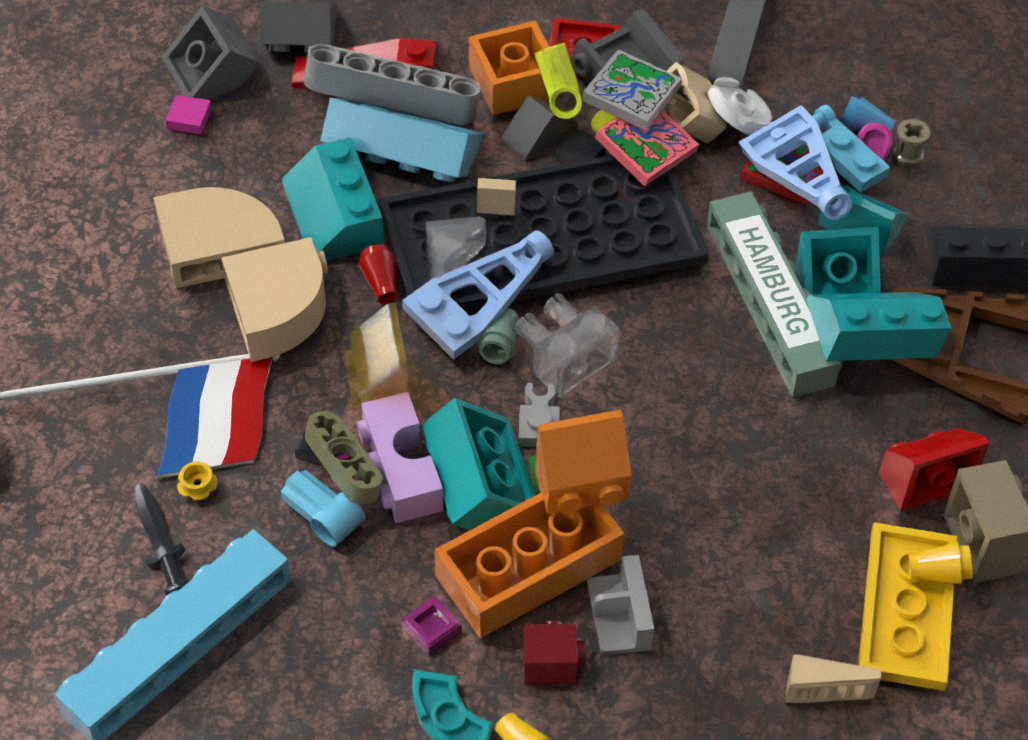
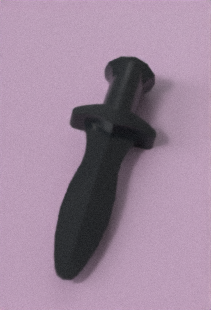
(164, 551)

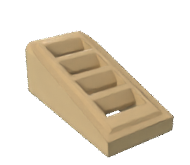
(828, 680)

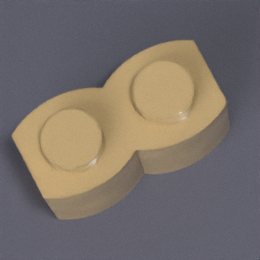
(692, 107)

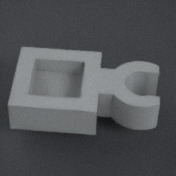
(536, 412)

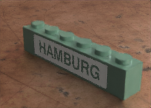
(771, 292)

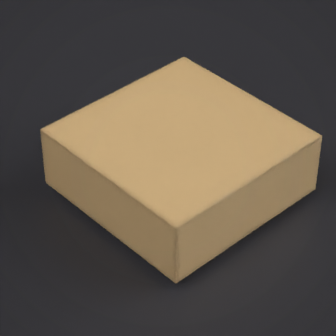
(496, 196)

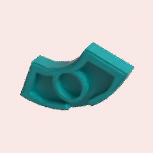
(443, 711)

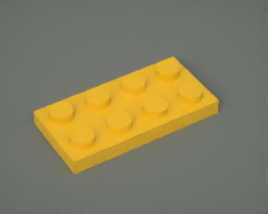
(903, 617)

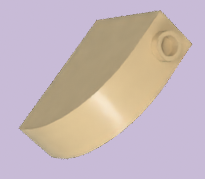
(208, 225)
(277, 295)

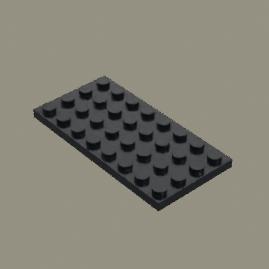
(590, 210)

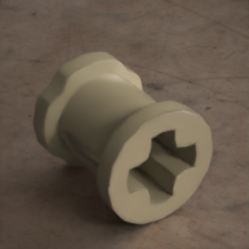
(913, 144)

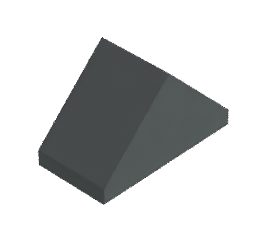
(535, 128)

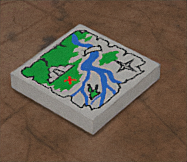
(631, 89)

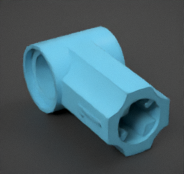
(329, 514)

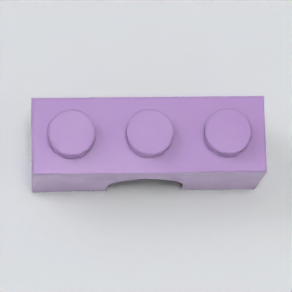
(408, 485)

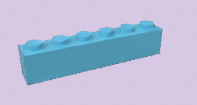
(173, 637)

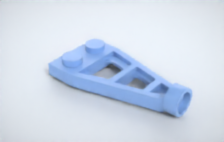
(784, 136)
(447, 321)

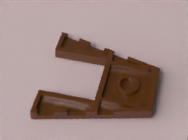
(991, 390)

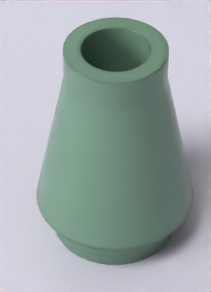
(499, 339)

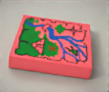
(649, 151)

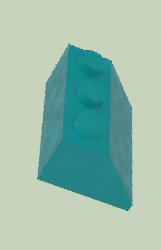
(334, 200)
(879, 325)
(476, 462)

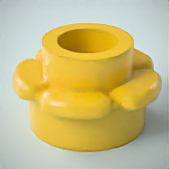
(193, 473)

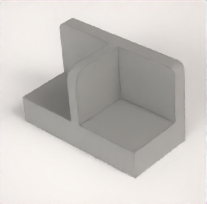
(622, 610)

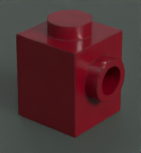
(552, 653)

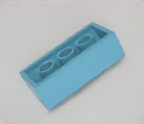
(403, 138)

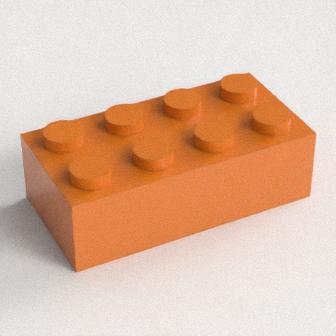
(525, 560)

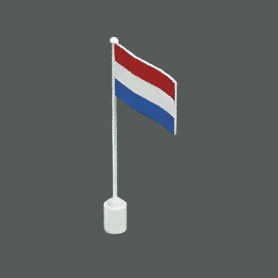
(211, 411)

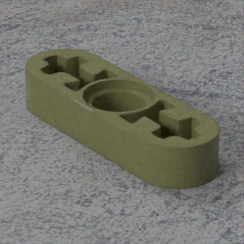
(343, 472)

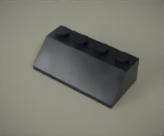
(977, 254)

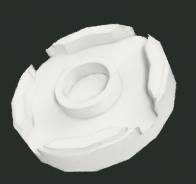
(739, 108)

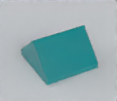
(869, 213)
(839, 261)

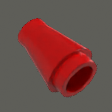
(380, 272)

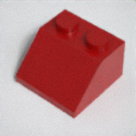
(929, 466)

